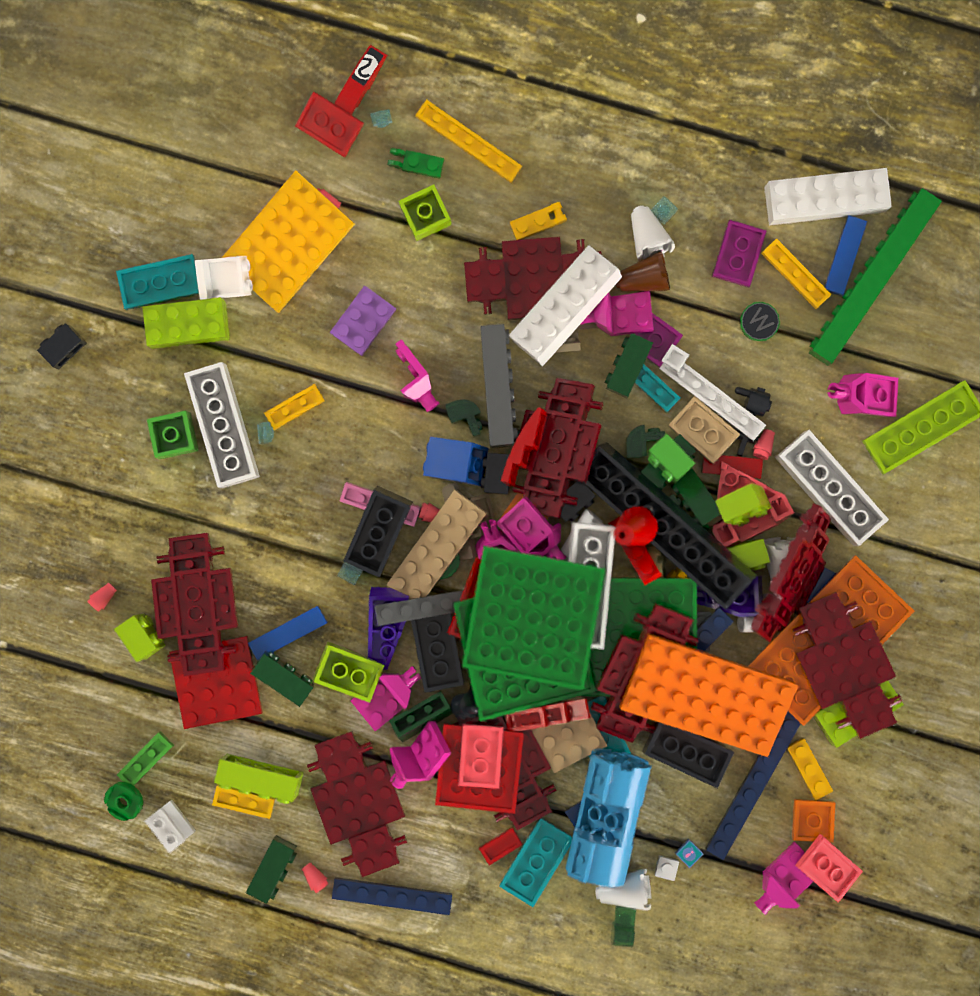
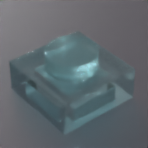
(381, 118)
(664, 210)
(265, 432)
(350, 573)

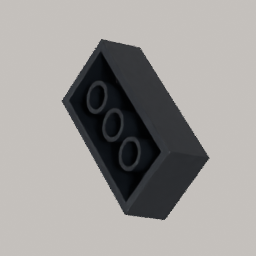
(378, 531)
(437, 653)
(689, 753)

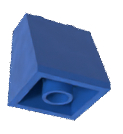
(455, 461)

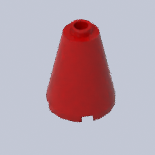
(636, 527)

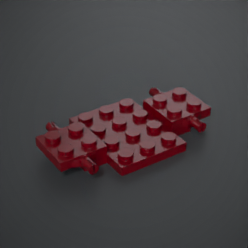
(521, 276)
(564, 448)
(796, 575)
(195, 604)
(621, 665)
(846, 665)
(531, 798)
(357, 803)

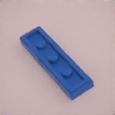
(845, 255)
(288, 632)

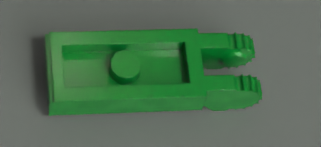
(417, 163)

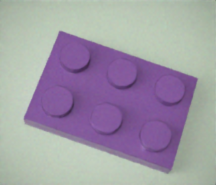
(363, 320)

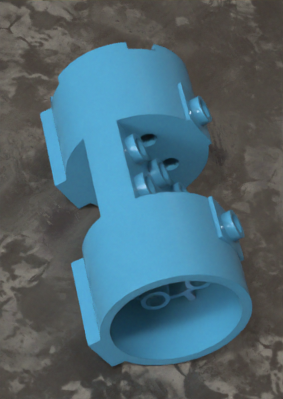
(608, 818)

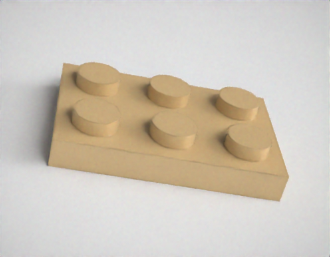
(704, 430)

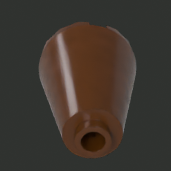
(645, 275)

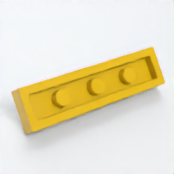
(796, 273)

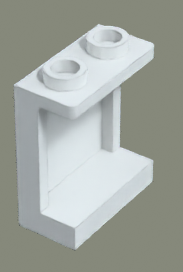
(223, 277)
(170, 826)

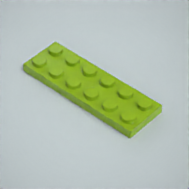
(923, 427)

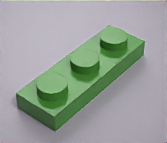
(145, 759)

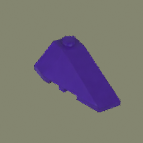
(743, 606)
(383, 638)

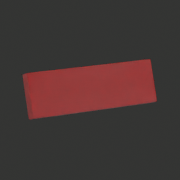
(749, 466)

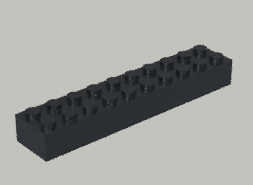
(678, 534)

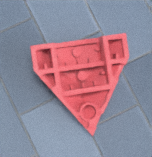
(732, 535)

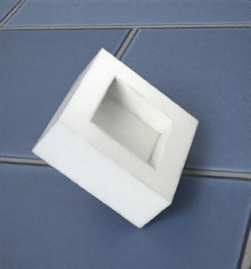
(675, 358)
(666, 868)

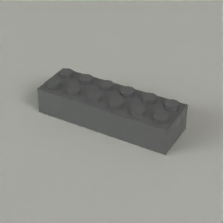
(497, 387)

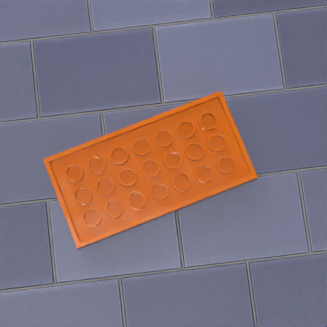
(876, 604)
(708, 695)

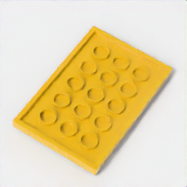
(290, 240)

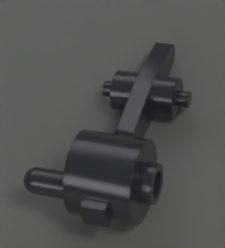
(757, 403)
(464, 705)

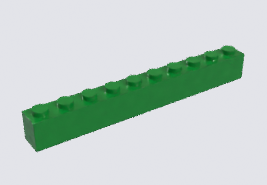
(874, 277)

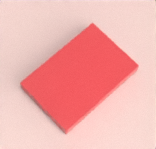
(481, 756)
(829, 868)

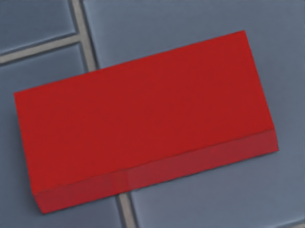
(500, 846)

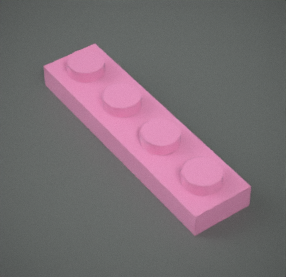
(360, 496)

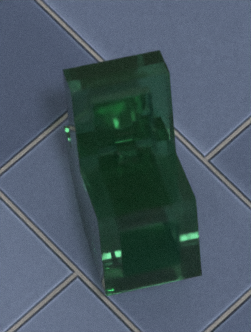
(465, 410)
(636, 441)
(623, 927)

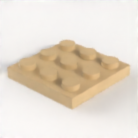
(569, 741)

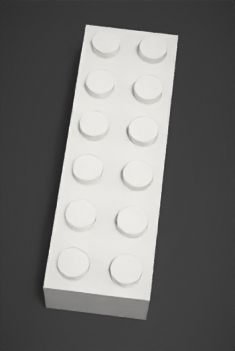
(828, 196)
(565, 305)
(221, 425)
(831, 488)
(594, 546)

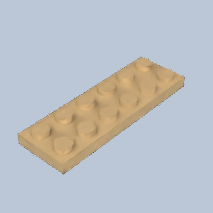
(437, 546)

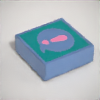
(689, 853)

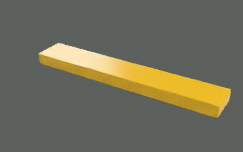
(468, 141)

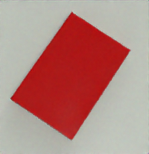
(329, 124)

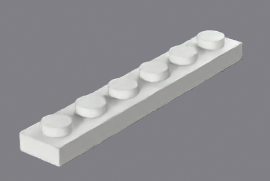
(716, 400)

